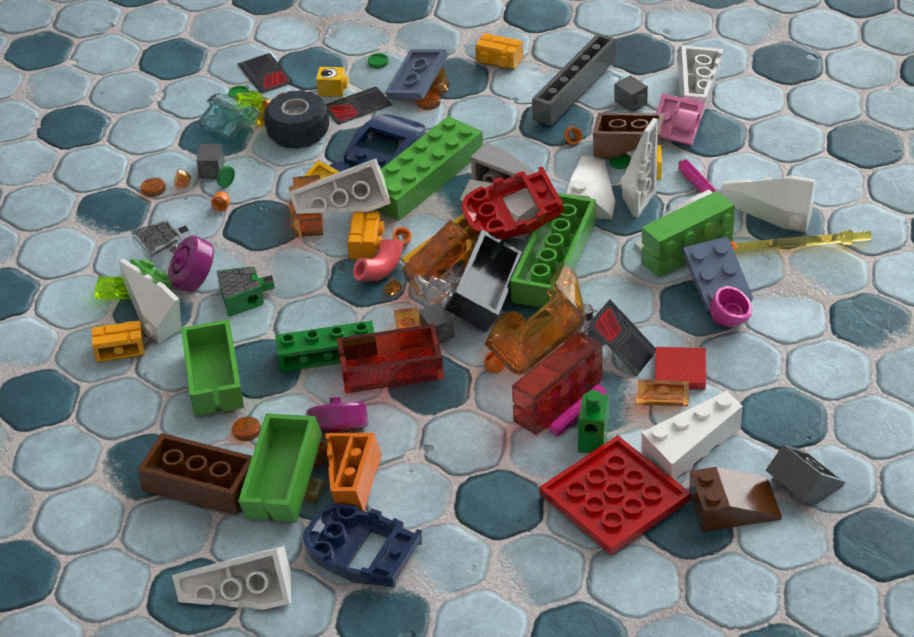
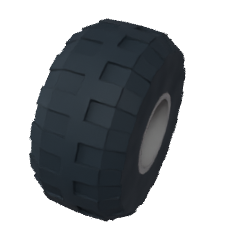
(296, 119)

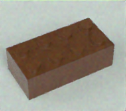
(195, 473)

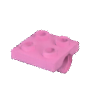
(680, 118)

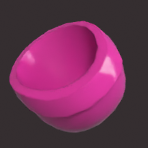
(730, 307)

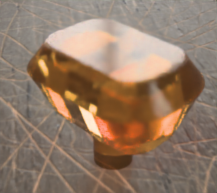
(392, 287)

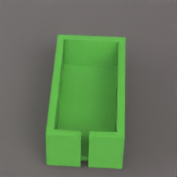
(690, 225)
(211, 368)
(280, 467)

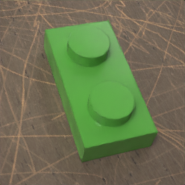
(147, 267)

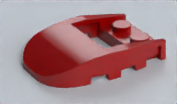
(487, 211)

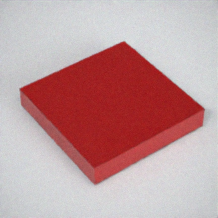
(681, 365)

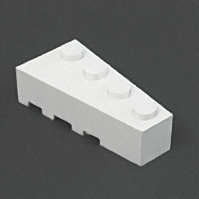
(698, 72)
(691, 434)

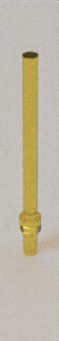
(845, 237)

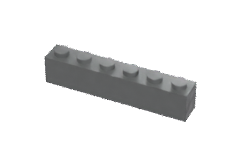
(573, 79)

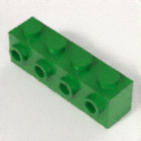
(315, 346)

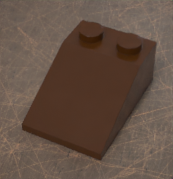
(621, 132)
(731, 498)

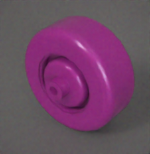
(191, 263)
(339, 416)

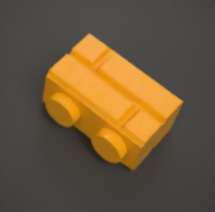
(499, 51)
(365, 235)
(118, 341)

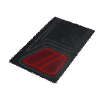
(265, 73)
(357, 105)
(622, 337)

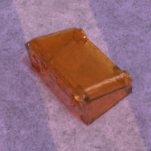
(524, 342)

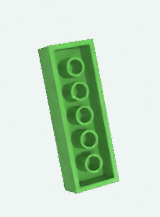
(428, 165)
(551, 247)

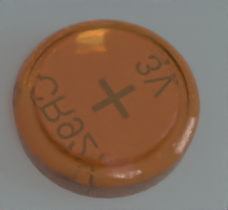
(430, 101)
(153, 187)
(246, 428)

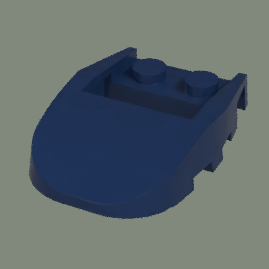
(391, 125)
(340, 532)

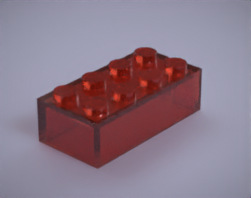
(390, 358)
(557, 383)

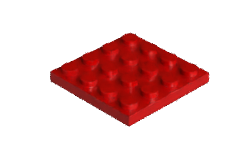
(614, 494)

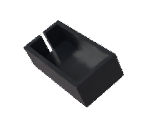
(483, 281)

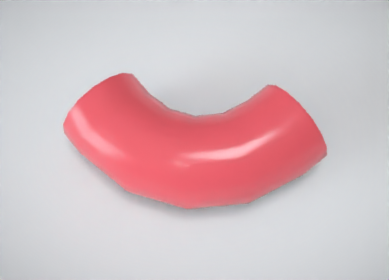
(382, 265)

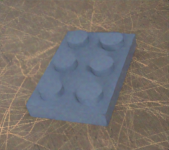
(416, 74)
(714, 267)

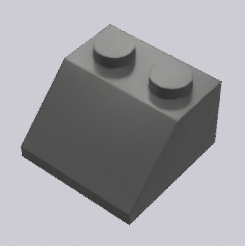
(803, 475)

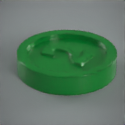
(378, 60)
(237, 89)
(620, 162)
(225, 176)

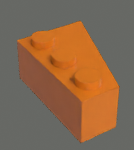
(352, 466)

